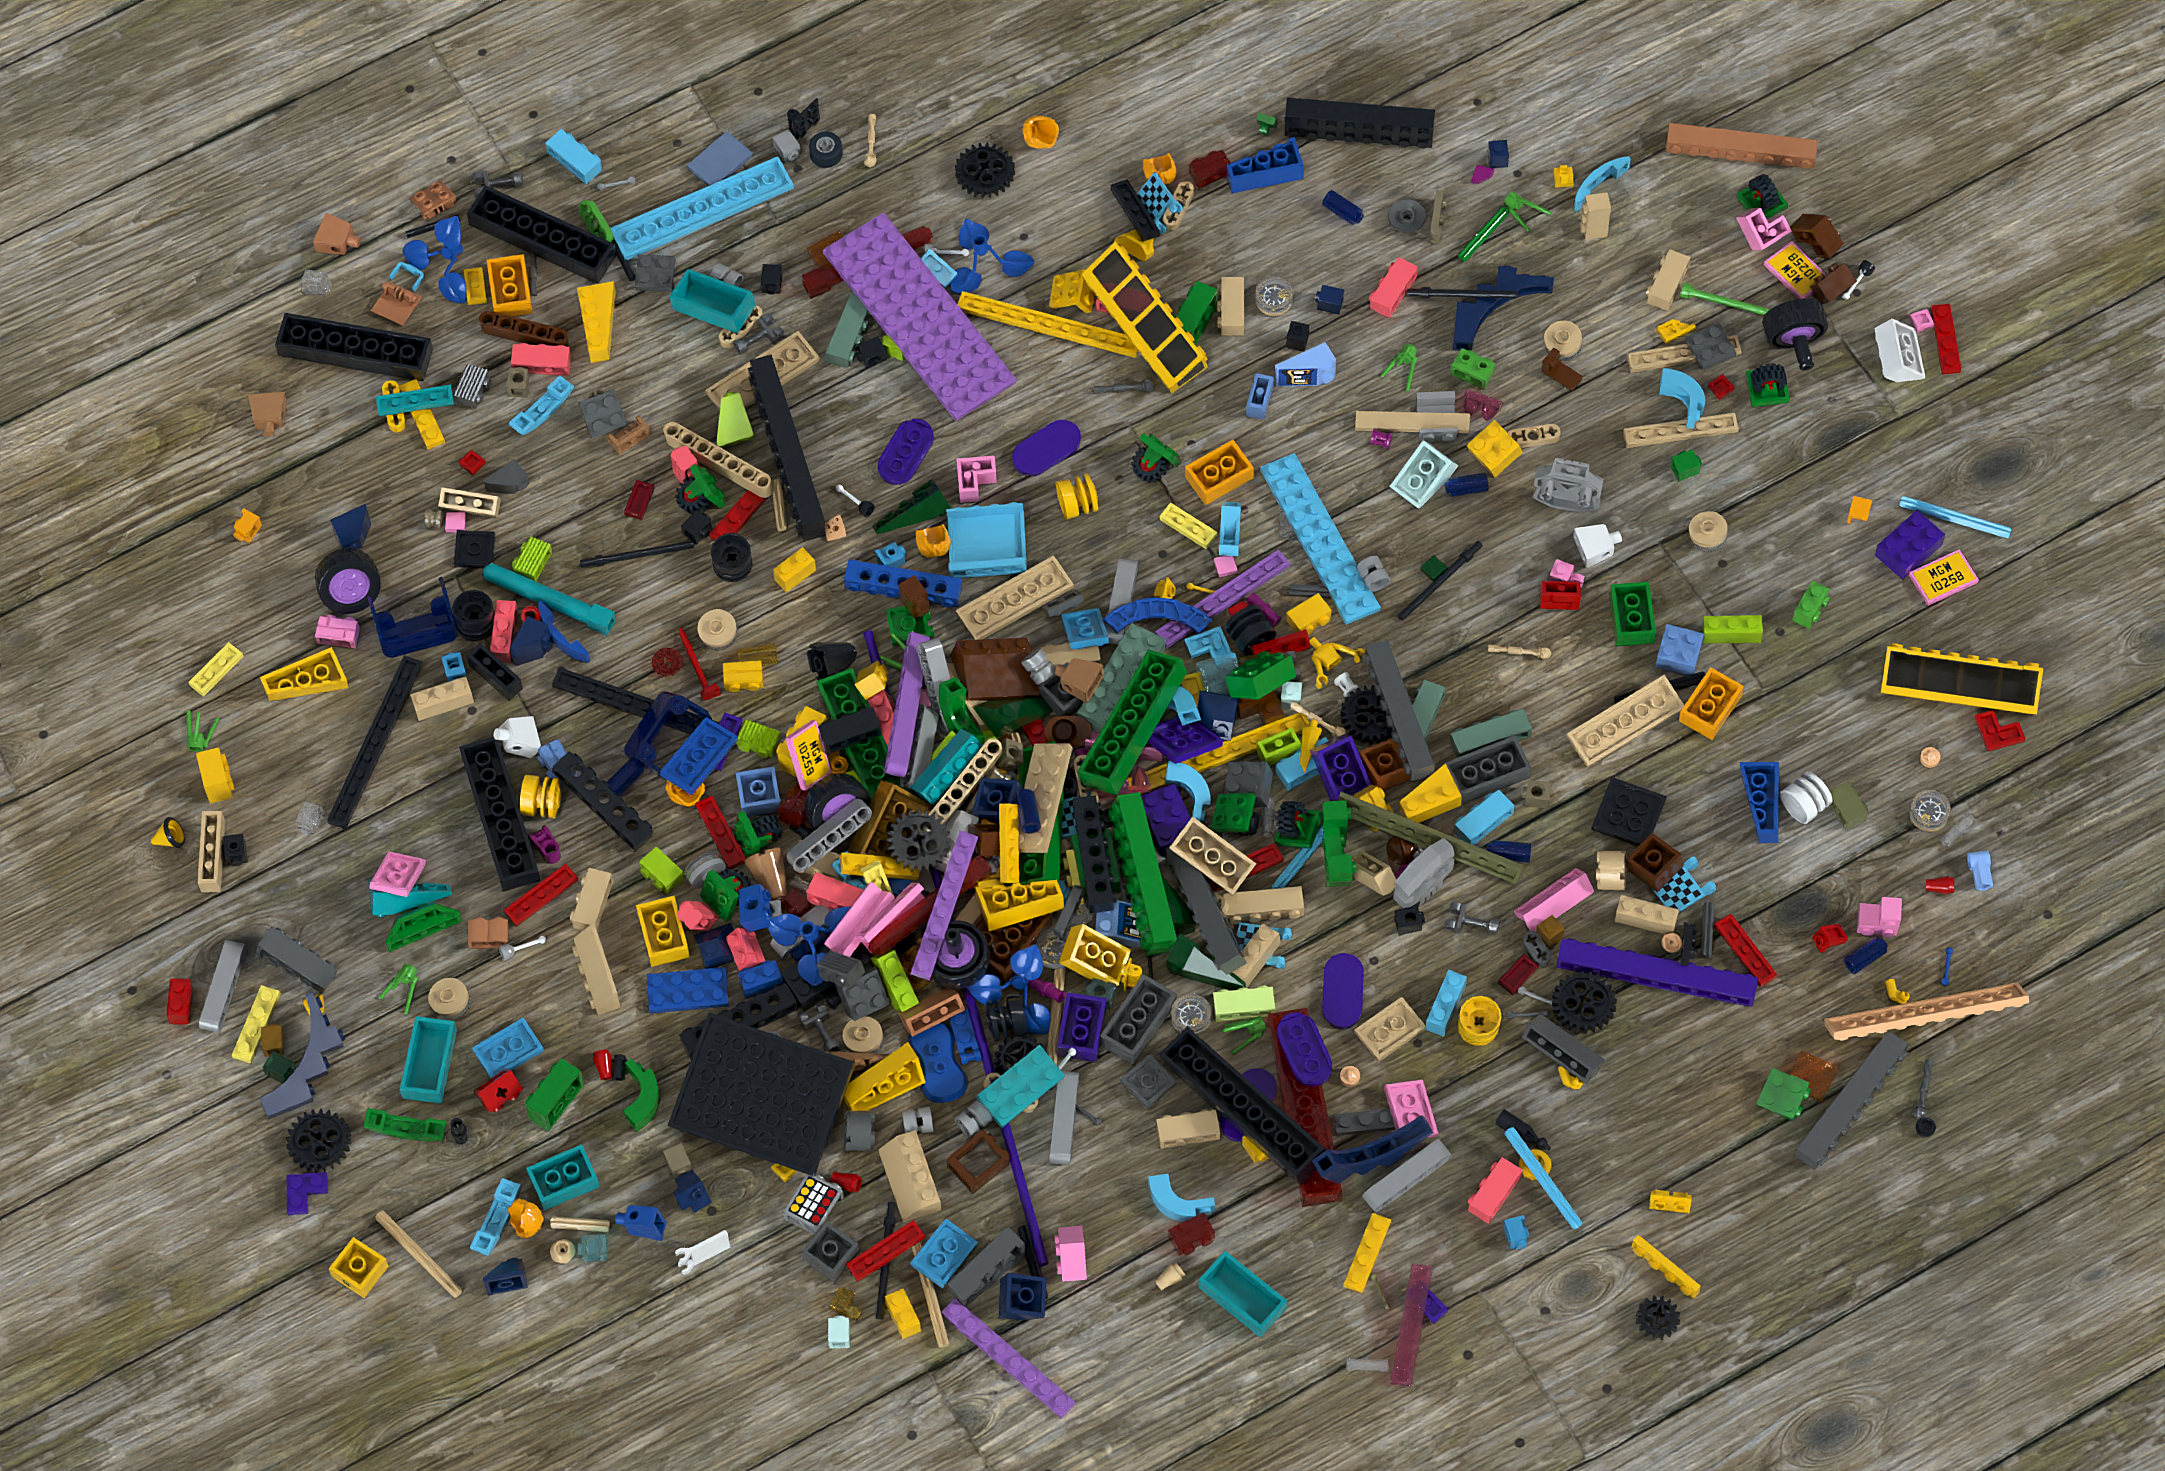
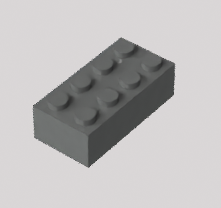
(1489, 769)
(1138, 1019)

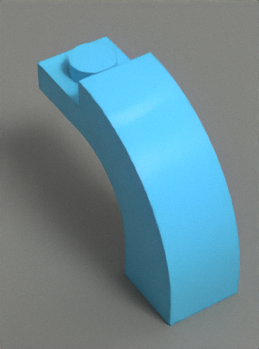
(1686, 389)
(1230, 528)
(1185, 706)
(1193, 782)
(1172, 1205)

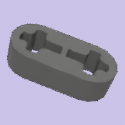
(1533, 951)

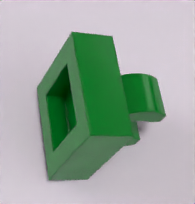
(1266, 122)

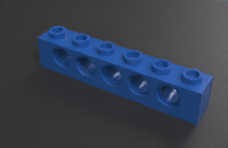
(876, 573)

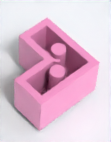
(1762, 231)
(972, 473)
(1881, 918)
(1071, 1249)

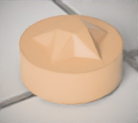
(1930, 757)
(1671, 942)
(1349, 1076)

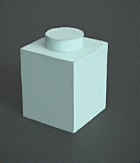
(1290, 692)
(838, 1332)

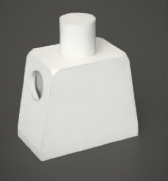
(1595, 543)
(519, 736)

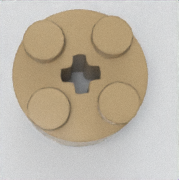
(1611, 870)

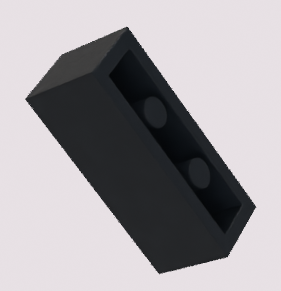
(494, 672)
(850, 730)

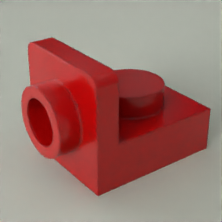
(1829, 936)

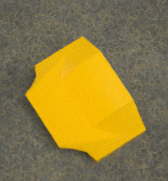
(1135, 246)

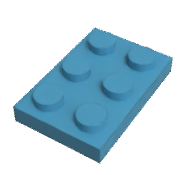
(1085, 628)
(508, 1048)
(944, 1253)

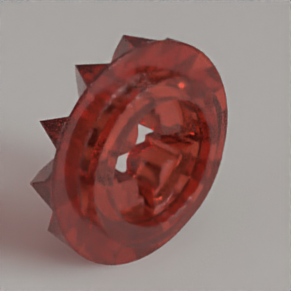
(670, 655)

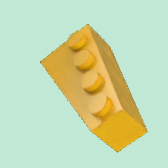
(305, 677)
(1018, 902)

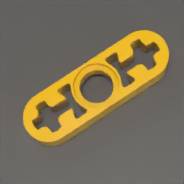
(390, 418)

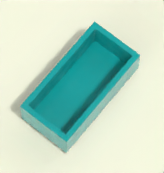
(712, 300)
(428, 1059)
(1020, 1086)
(1242, 1294)

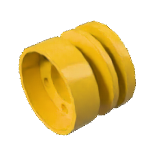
(1077, 496)
(536, 796)
(1479, 1010)

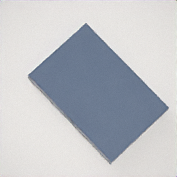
(720, 159)

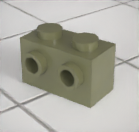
(1848, 805)

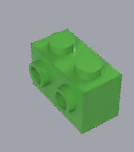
(1473, 368)
(1811, 604)

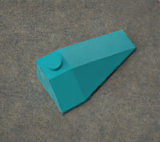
(388, 904)

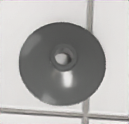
(1407, 209)

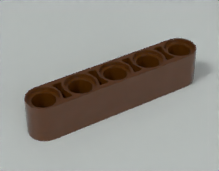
(517, 325)

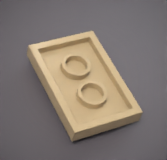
(1390, 1029)

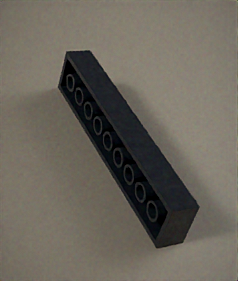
(786, 448)
(1242, 1105)

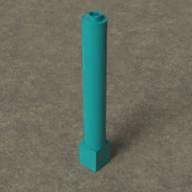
(595, 616)

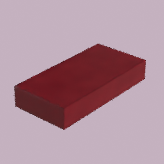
(639, 499)
(1518, 974)

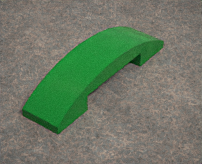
(404, 1127)

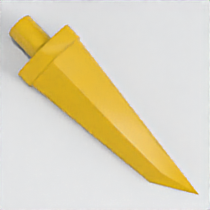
(1309, 740)

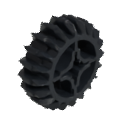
(1005, 1052)

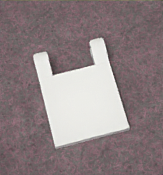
(703, 1251)

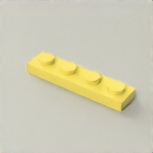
(257, 1018)

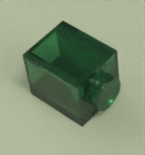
(278, 1067)

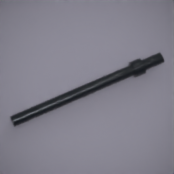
(1427, 292)
(1465, 556)
(600, 560)
(889, 1224)

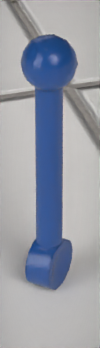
(1945, 981)

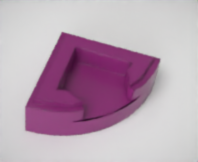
(1481, 174)

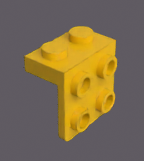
(1071, 290)

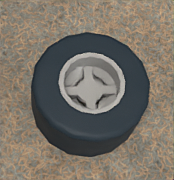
(825, 149)

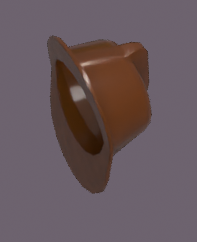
(1068, 730)
(1400, 852)

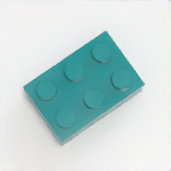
(562, 1177)

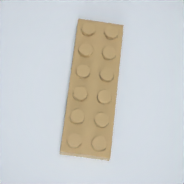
(790, 357)
(1014, 599)
(1625, 721)
(1046, 779)

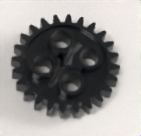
(985, 170)
(1371, 729)
(935, 836)
(1567, 994)
(307, 1154)

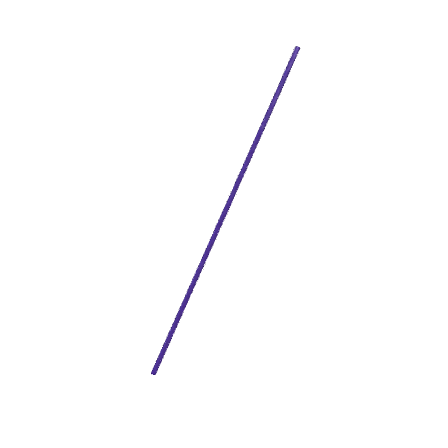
(986, 1057)

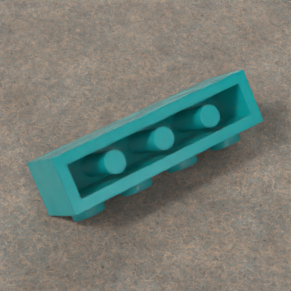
(946, 767)

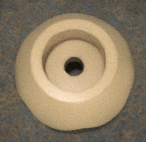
(562, 1257)

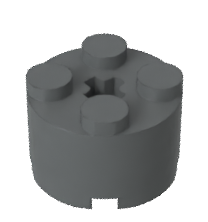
(858, 1130)

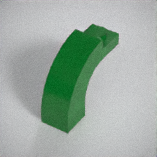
(954, 709)
(646, 1105)

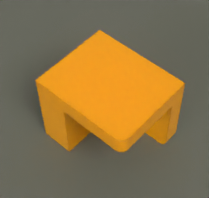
(1859, 509)

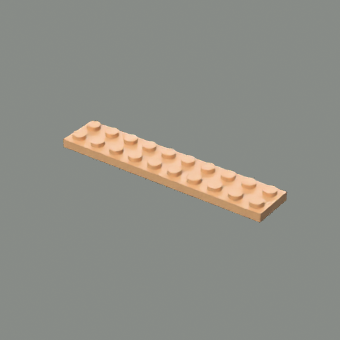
(1927, 1010)

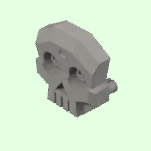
(1568, 486)
(1424, 874)

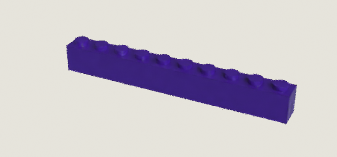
(1657, 972)

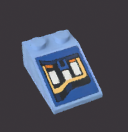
(1307, 368)
(1119, 924)

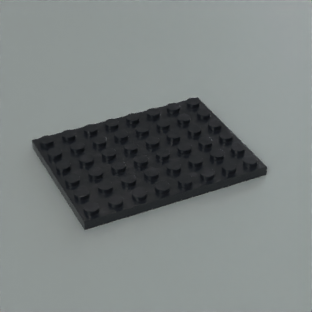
(761, 1094)

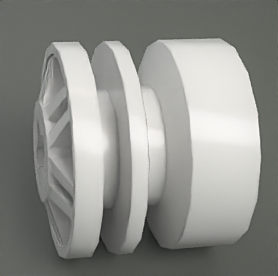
(1806, 797)

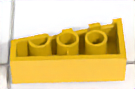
(597, 315)
(885, 1080)

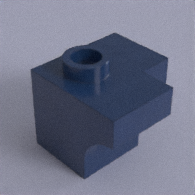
(691, 1192)

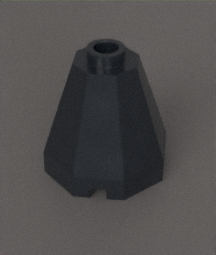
(830, 658)

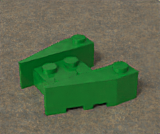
(1338, 865)

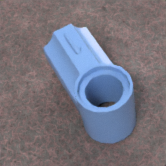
(1980, 865)

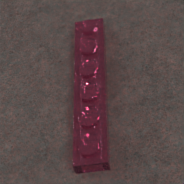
(1411, 1325)

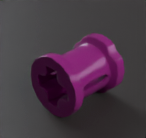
(1381, 438)

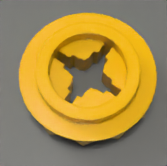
(1544, 1161)

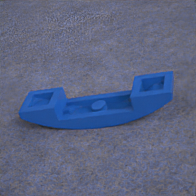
(574, 649)

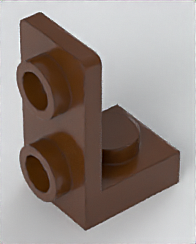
(1560, 372)

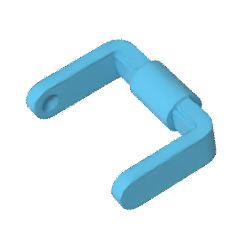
(411, 269)

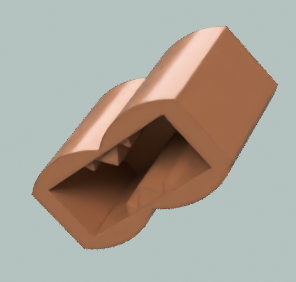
(487, 933)

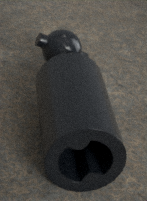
(1507, 1120)

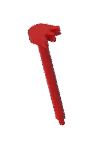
(708, 691)

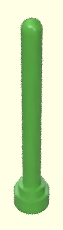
(1689, 291)

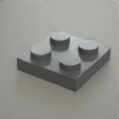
(655, 273)
(1710, 346)
(602, 413)
(1148, 1081)

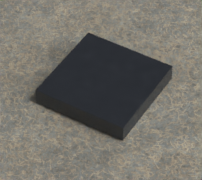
(474, 549)

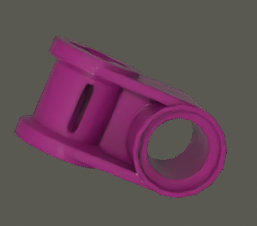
(544, 842)

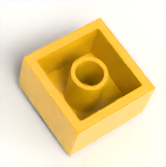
(1494, 448)
(215, 775)
(358, 1267)

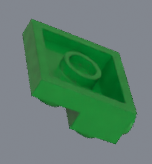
(902, 623)
(1784, 1094)

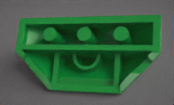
(420, 923)

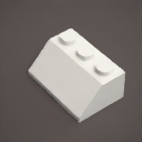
(1899, 351)
(957, 823)

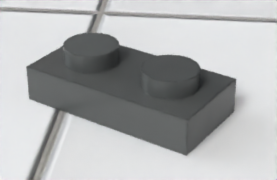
(1062, 603)

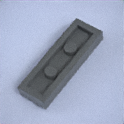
(1363, 1122)

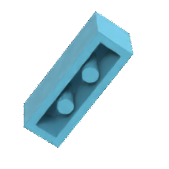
(574, 156)
(1291, 772)
(1484, 817)
(1446, 1003)

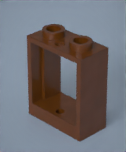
(961, 1172)

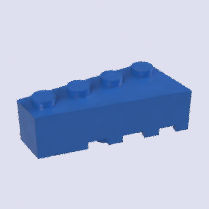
(1266, 168)
(1762, 792)

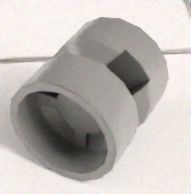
(724, 274)
(1374, 574)
(1039, 667)
(975, 1117)
(910, 1122)

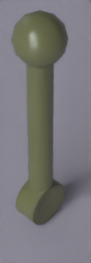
(1373, 1276)

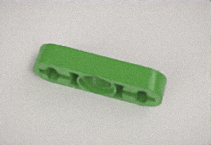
(590, 211)

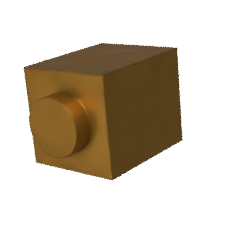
(1550, 931)
(272, 1039)

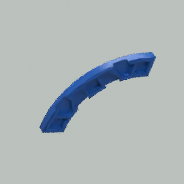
(1157, 608)

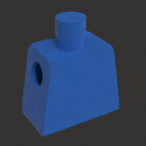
(643, 1221)

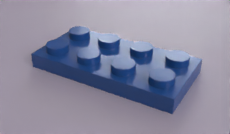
(699, 756)
(687, 990)

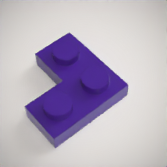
(301, 1186)

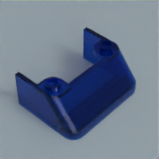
(417, 632)
(639, 744)

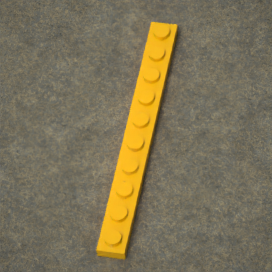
(1047, 324)
(1230, 750)

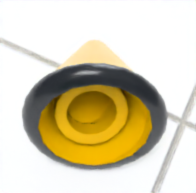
(169, 834)

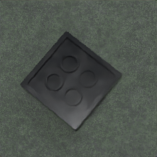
(1628, 812)

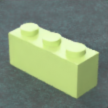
(1243, 1003)

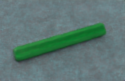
(1483, 233)

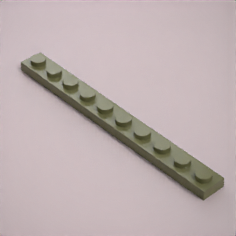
(1426, 836)

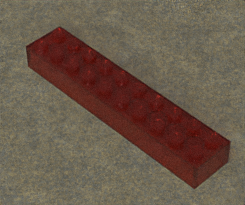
(1308, 1109)

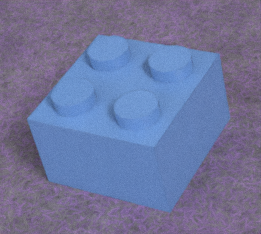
(1679, 650)
(758, 791)

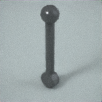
(1510, 1015)
(1097, 1121)

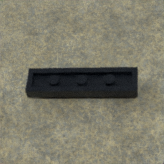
(1135, 210)

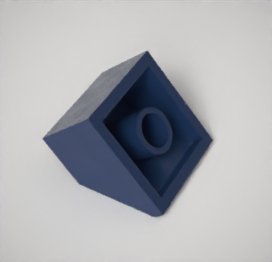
(531, 642)
(991, 794)
(1022, 1297)

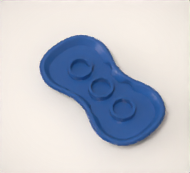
(940, 1070)

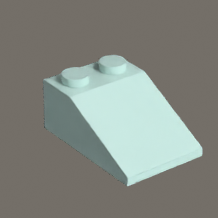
(1423, 474)

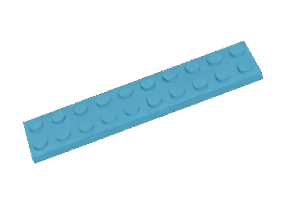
(702, 208)
(1320, 538)

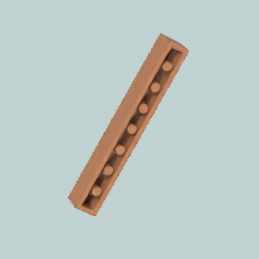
(1741, 146)

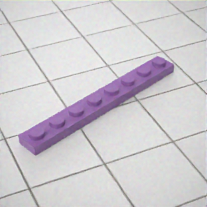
(1228, 594)
(944, 905)
(1008, 1358)

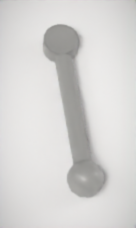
(631, 180)
(1522, 991)

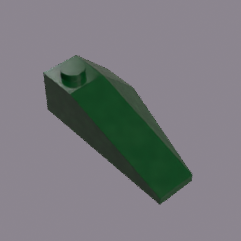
(924, 505)
(1010, 714)
(1180, 913)
(1191, 964)

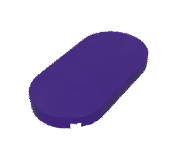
(1046, 448)
(905, 451)
(1343, 990)
(1304, 1049)
(1266, 1084)

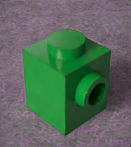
(1685, 465)

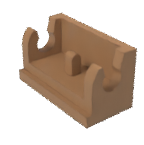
(629, 436)

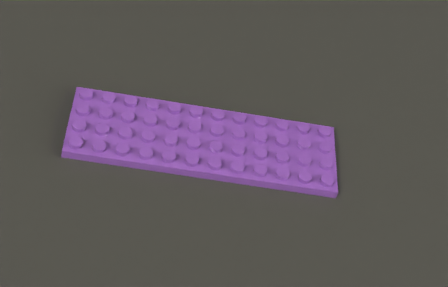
(919, 316)

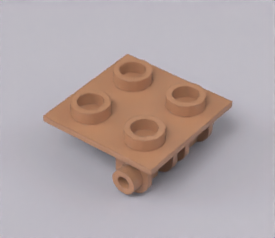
(432, 198)
(396, 303)

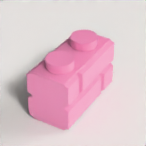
(337, 631)

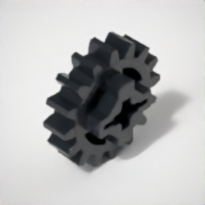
(1648, 1315)

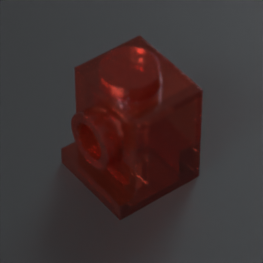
(795, 903)

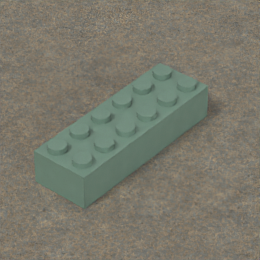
(1119, 673)

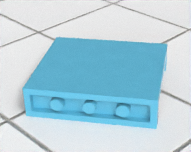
(987, 540)

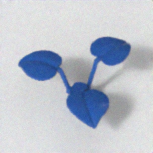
(975, 237)
(416, 254)
(789, 927)
(1027, 966)

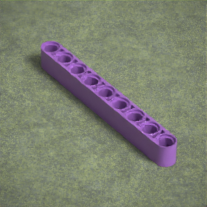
(905, 708)

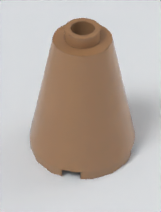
(769, 872)

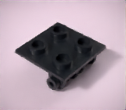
(801, 122)

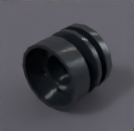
(733, 548)
(474, 615)
(1250, 628)
(1006, 1018)

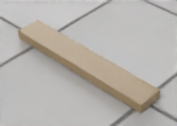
(1667, 356)
(1410, 421)
(1677, 430)

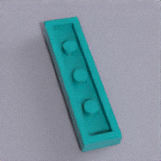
(414, 400)

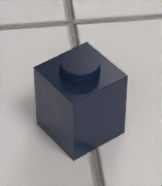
(1498, 154)
(1330, 299)

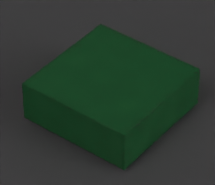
(1433, 568)

